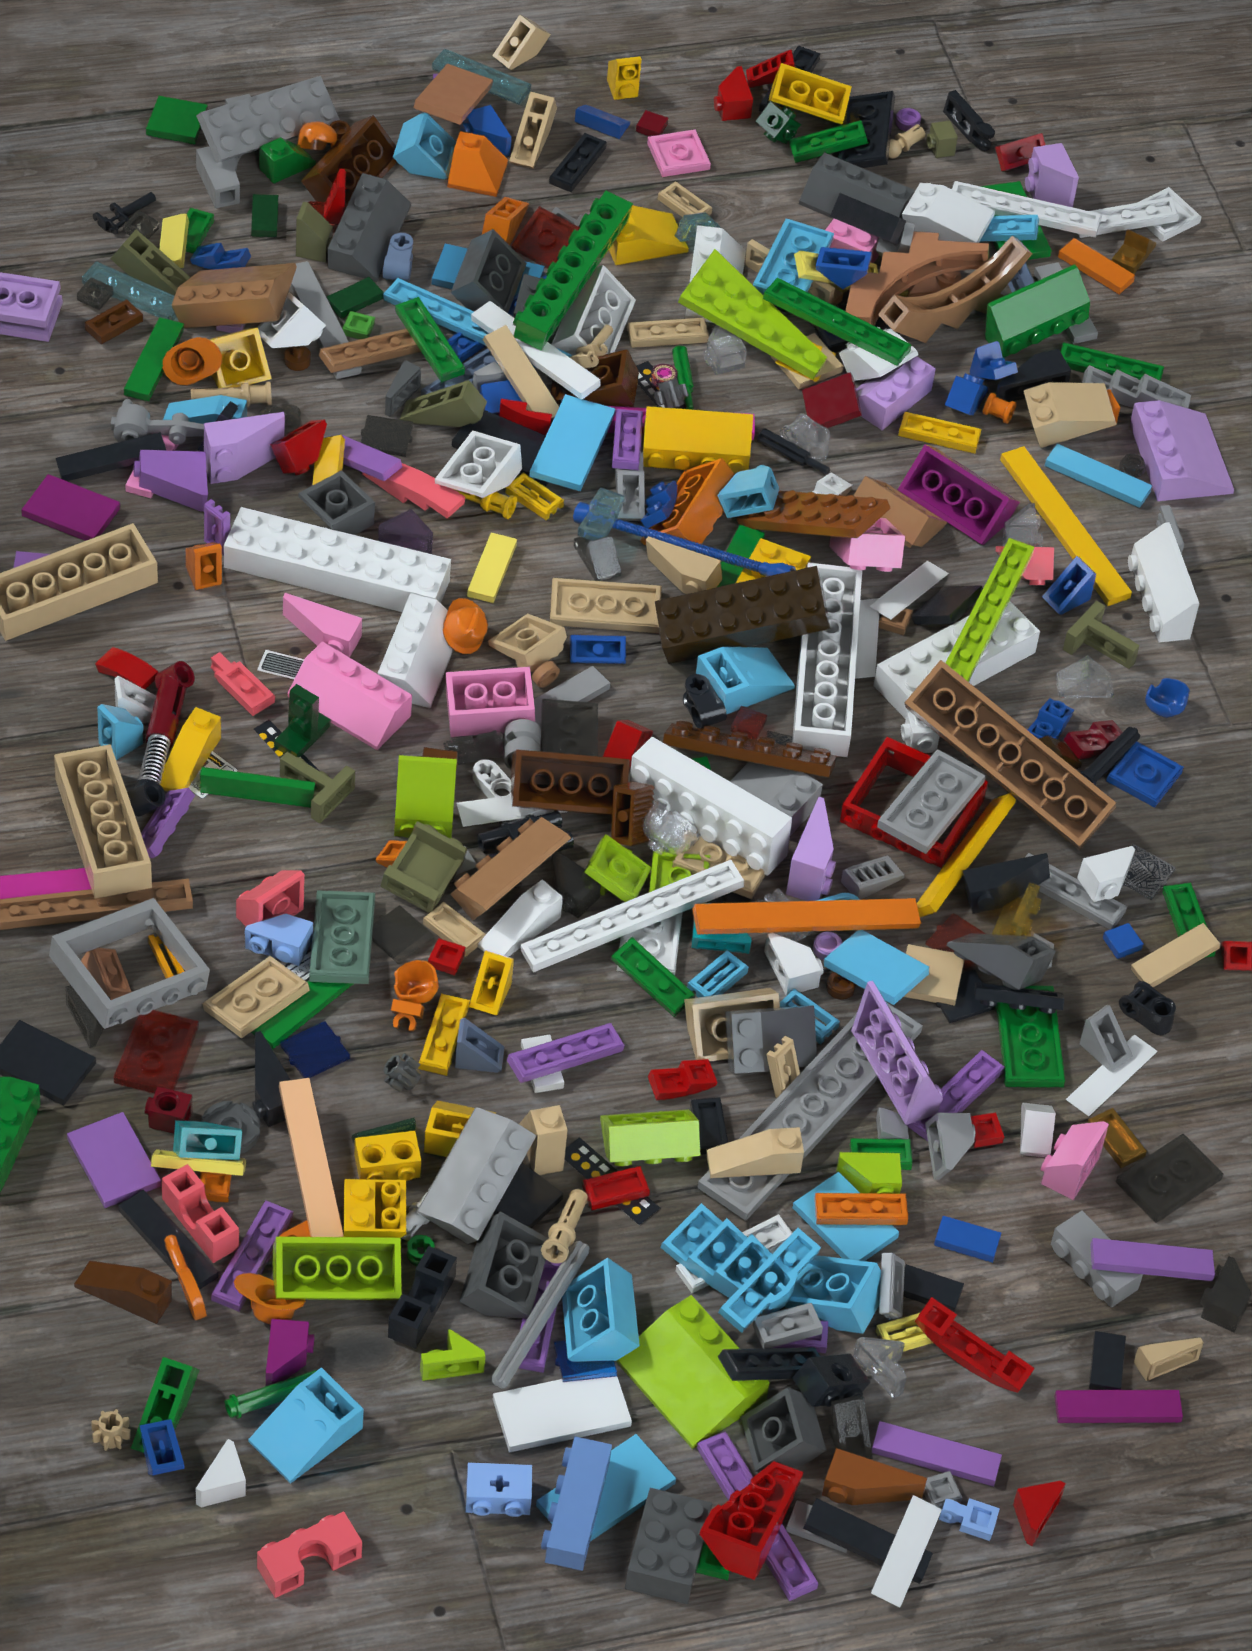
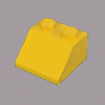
(241, 359)

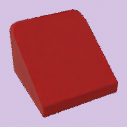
(1236, 955)

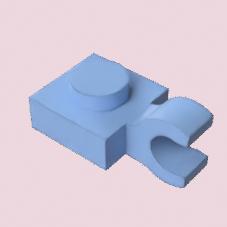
(975, 1518)

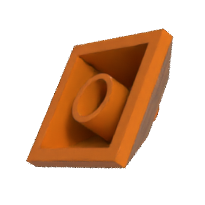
(476, 165)

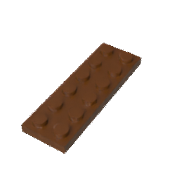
(740, 747)

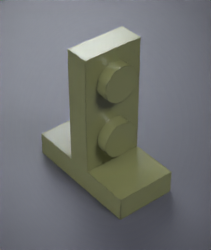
(1100, 637)
(328, 791)

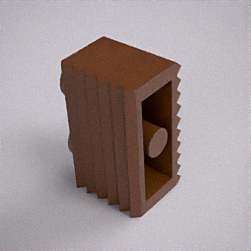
(630, 806)

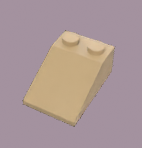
(1068, 410)

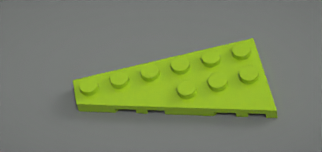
(737, 306)

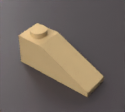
(533, 130)
(684, 567)
(758, 1154)

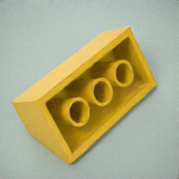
(696, 437)

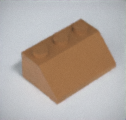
(905, 514)

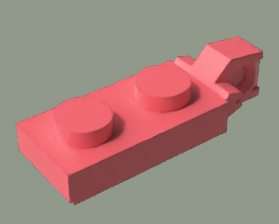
(242, 684)

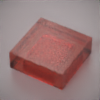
(749, 722)

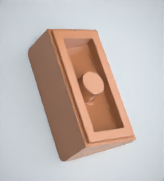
(107, 971)

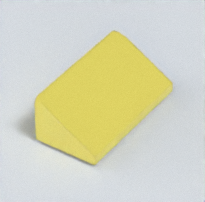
(174, 238)

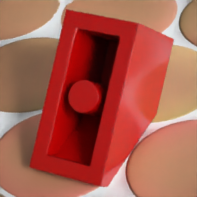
(734, 97)
(300, 447)

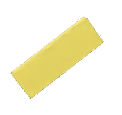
(492, 567)
(170, 1160)

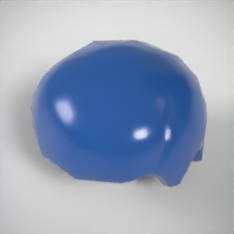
(1167, 698)

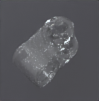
(808, 436)

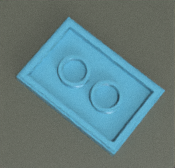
(869, 958)
(848, 1241)

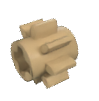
(111, 1429)

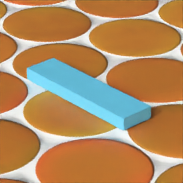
(1098, 475)

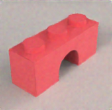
(209, 1228)
(330, 1539)

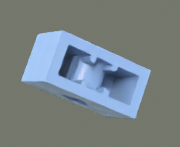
(511, 1480)

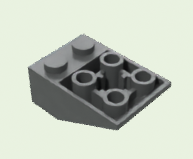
(1012, 958)

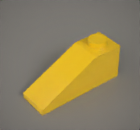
(191, 749)

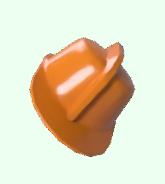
(192, 361)
(465, 626)
(263, 1298)

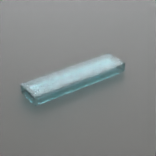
(503, 84)
(135, 291)

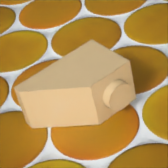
(521, 43)

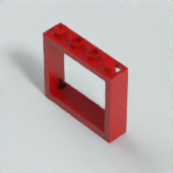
(909, 762)

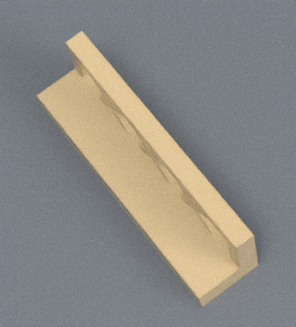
(756, 256)

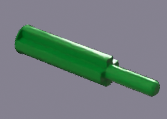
(684, 375)

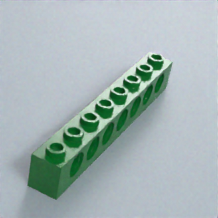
(572, 270)

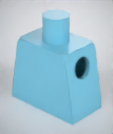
(749, 492)

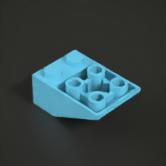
(743, 675)
(308, 1425)

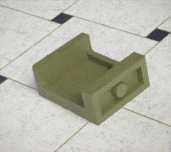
(424, 867)

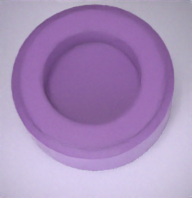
(907, 118)

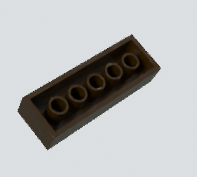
(742, 614)

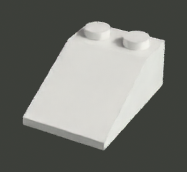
(947, 212)
(482, 465)

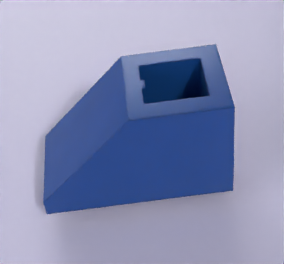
(966, 394)

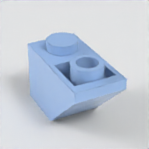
(281, 938)

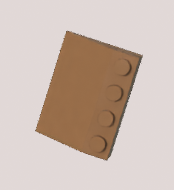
(234, 295)

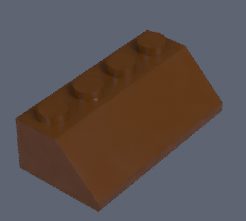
(360, 150)
(566, 781)

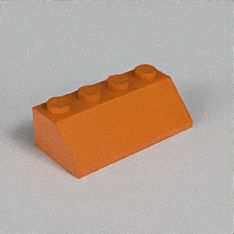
(696, 502)

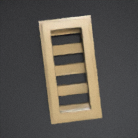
(1164, 1357)

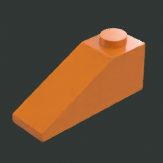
(505, 218)

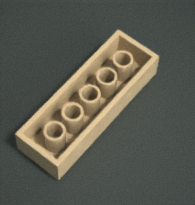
(74, 580)
(103, 821)

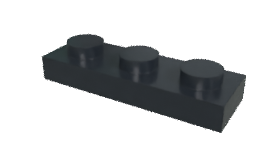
(1019, 999)

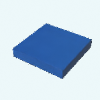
(1145, 774)

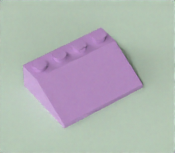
(1179, 451)
(895, 1058)

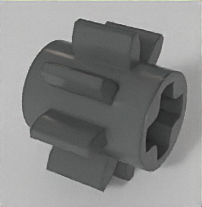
(671, 393)
(402, 1072)

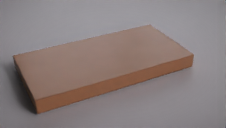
(453, 94)

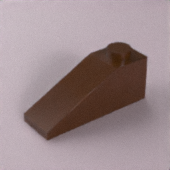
(127, 1288)

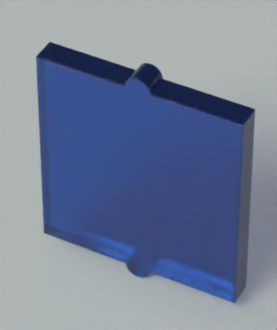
(315, 1050)
(581, 1370)

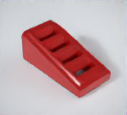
(766, 71)
(335, 203)

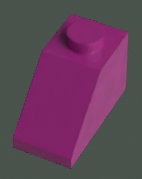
(287, 1349)

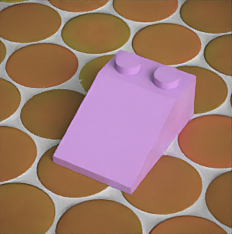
(240, 445)
(812, 859)

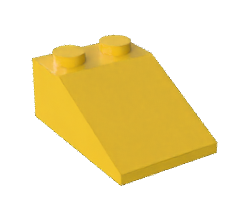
(647, 236)

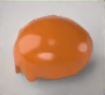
(316, 136)
(416, 982)

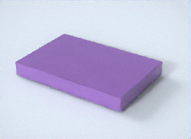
(113, 1159)

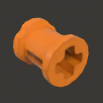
(999, 408)

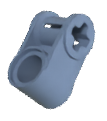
(399, 258)

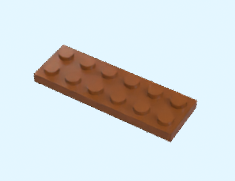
(818, 514)

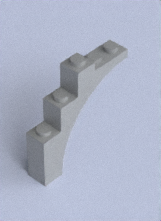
(220, 177)

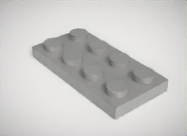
(931, 801)

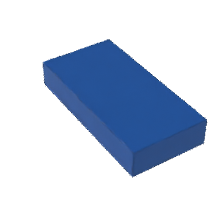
(967, 1239)

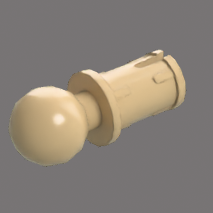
(905, 140)

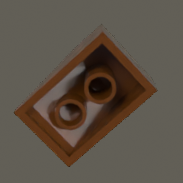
(617, 381)

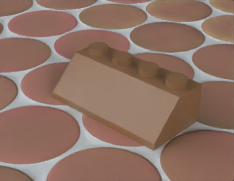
(509, 867)

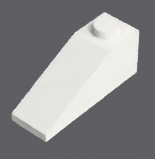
(524, 920)

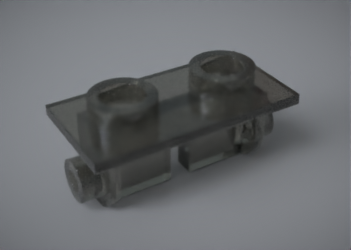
(484, 747)

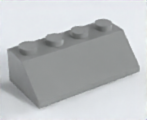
(476, 1174)

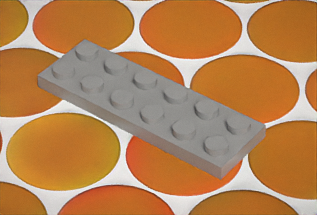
(266, 117)

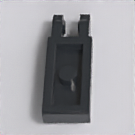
(968, 121)

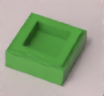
(358, 325)

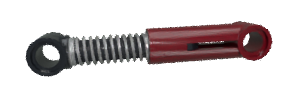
(160, 736)

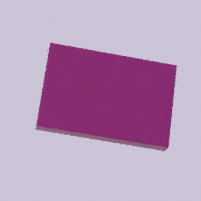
(70, 508)

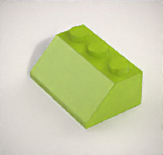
(650, 1136)

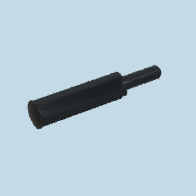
(790, 450)

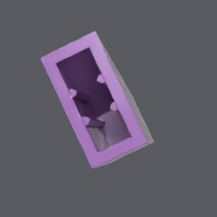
(174, 475)

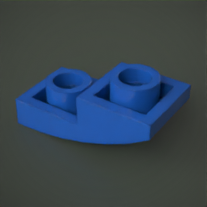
(660, 503)
(1051, 719)

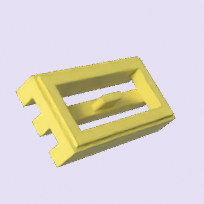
(912, 1337)

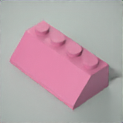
(354, 695)

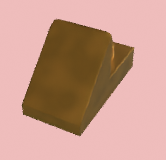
(1133, 251)

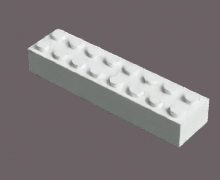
(332, 561)
(829, 666)

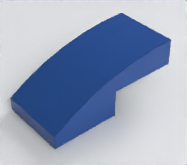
(215, 257)

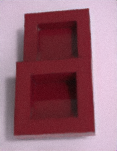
(1093, 741)

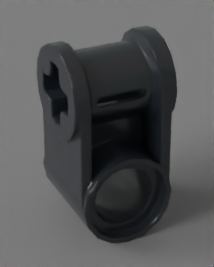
(703, 702)
(1150, 1008)

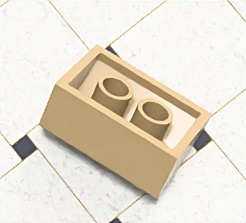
(708, 1019)

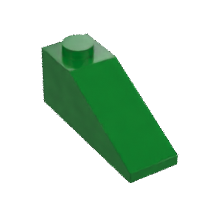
(168, 1396)

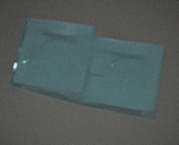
(601, 515)

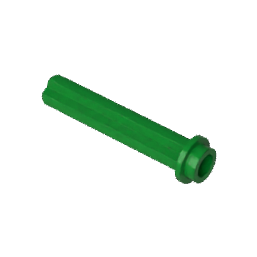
(262, 1397)

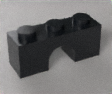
(415, 1312)

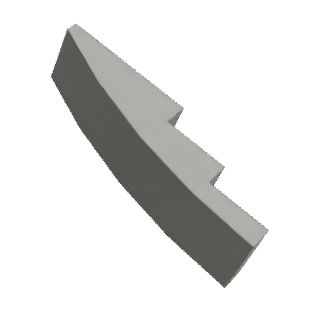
(1131, 390)
(631, 485)

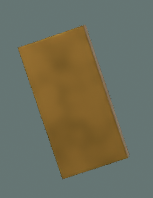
(1119, 1139)

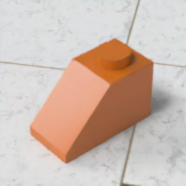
(204, 565)

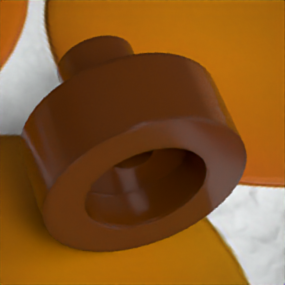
(297, 358)

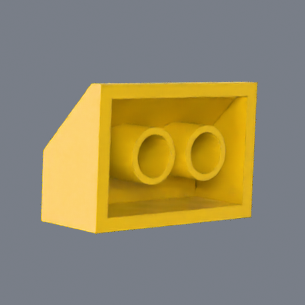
(810, 93)

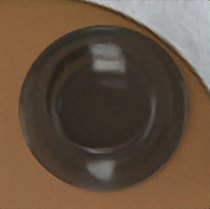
(1132, 465)

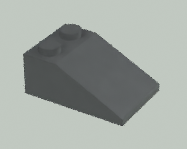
(757, 1031)

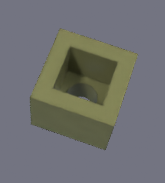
(942, 139)

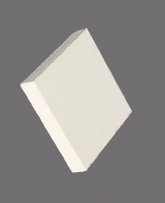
(1187, 216)

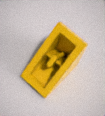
(492, 983)

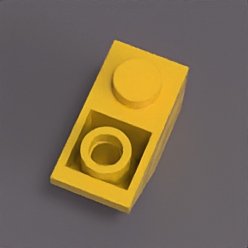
(624, 77)

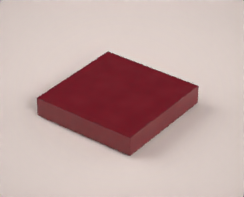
(832, 401)

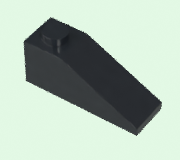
(1038, 370)
(1000, 883)
(267, 1078)

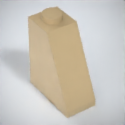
(549, 1146)

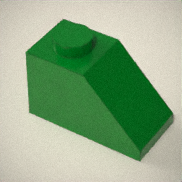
(283, 159)

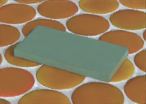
(342, 937)

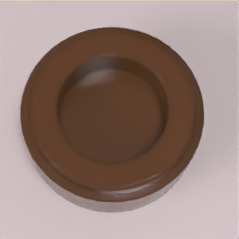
(839, 987)

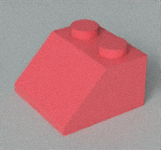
(272, 898)

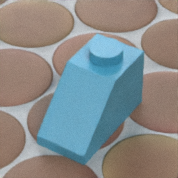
(119, 729)

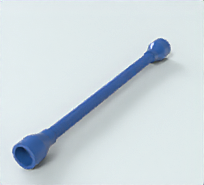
(765, 569)

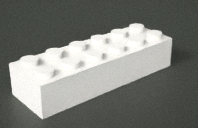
(902, 673)
(714, 805)

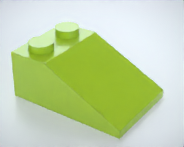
(425, 794)

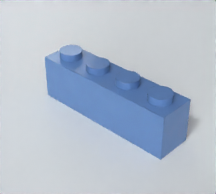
(577, 1504)

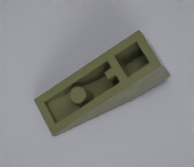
(149, 264)
(446, 407)

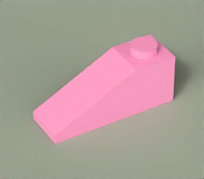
(323, 623)

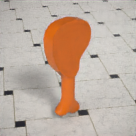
(186, 1278)

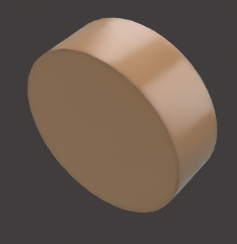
(545, 674)

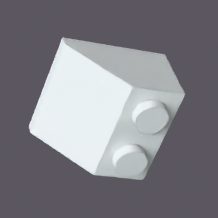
(295, 327)
(867, 365)

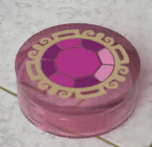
(662, 373)

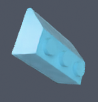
(600, 1314)

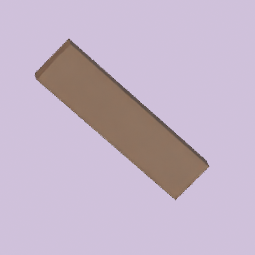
(368, 350)

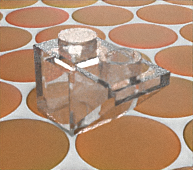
(1024, 527)

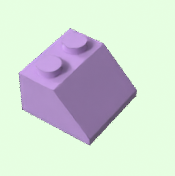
(1052, 175)

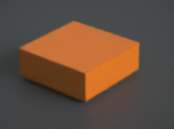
(216, 1186)

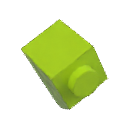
(871, 1171)

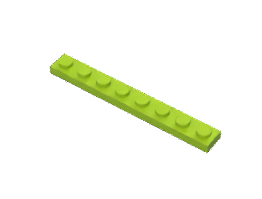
(989, 608)

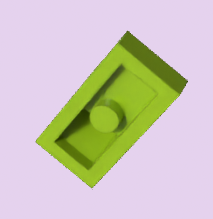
(459, 1359)

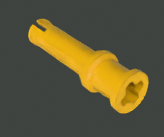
(495, 502)

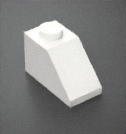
(1105, 873)
(793, 964)

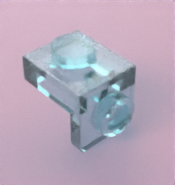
(688, 225)

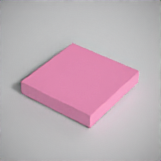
(678, 153)

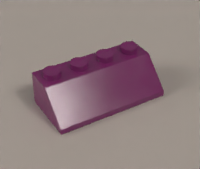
(957, 495)

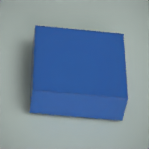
(1123, 941)

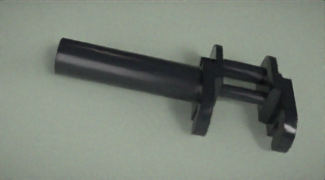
(122, 214)

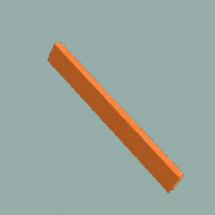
(806, 916)

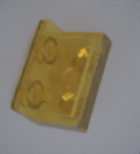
(1017, 914)

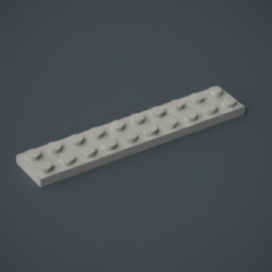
(811, 1102)

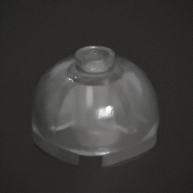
(668, 830)

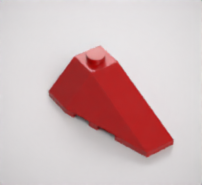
(748, 1523)

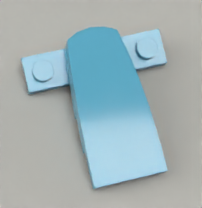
(739, 1264)

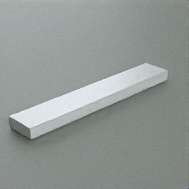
(1049, 213)
(548, 360)

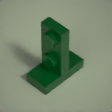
(304, 723)

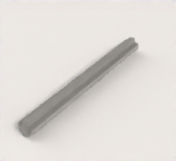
(540, 1315)

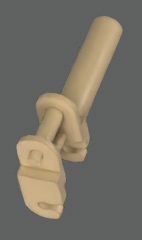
(585, 353)

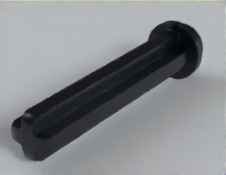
(1111, 754)

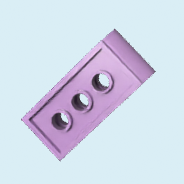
(28, 306)

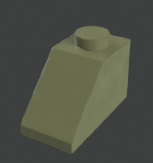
(312, 234)

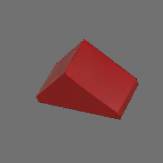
(626, 740)
(1035, 1506)

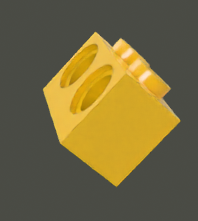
(387, 1151)

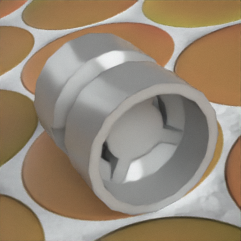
(521, 735)

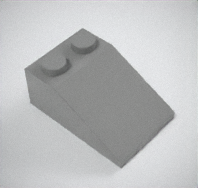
(782, 788)

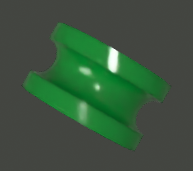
(418, 1241)

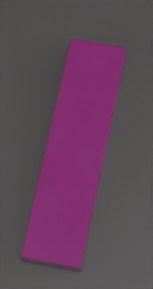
(1118, 1406)

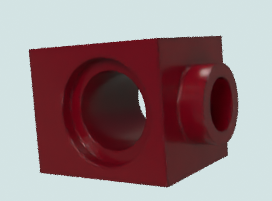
(168, 1099)

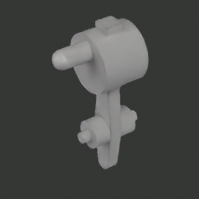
(134, 422)

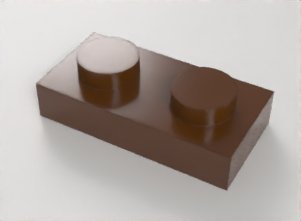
(113, 321)

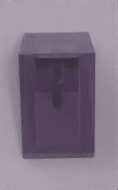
(408, 532)

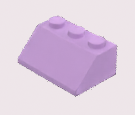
(894, 393)

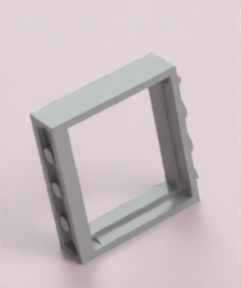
(116, 926)

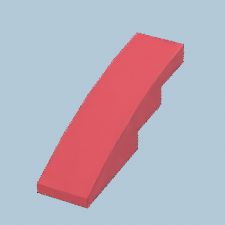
(421, 490)

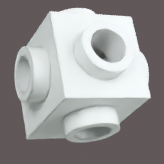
(919, 735)

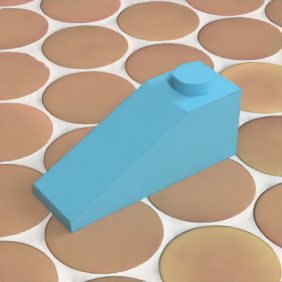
(206, 409)

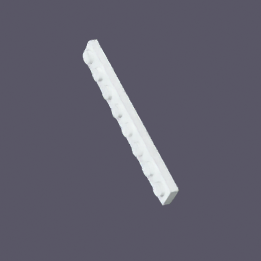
(632, 915)

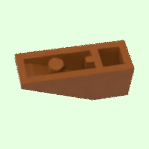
(866, 1481)

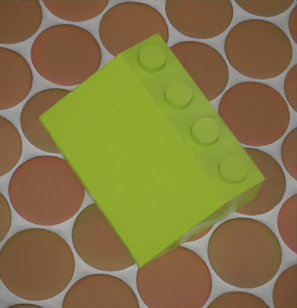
(684, 1377)

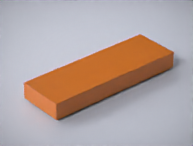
(1096, 266)
(861, 1209)

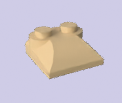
(530, 641)

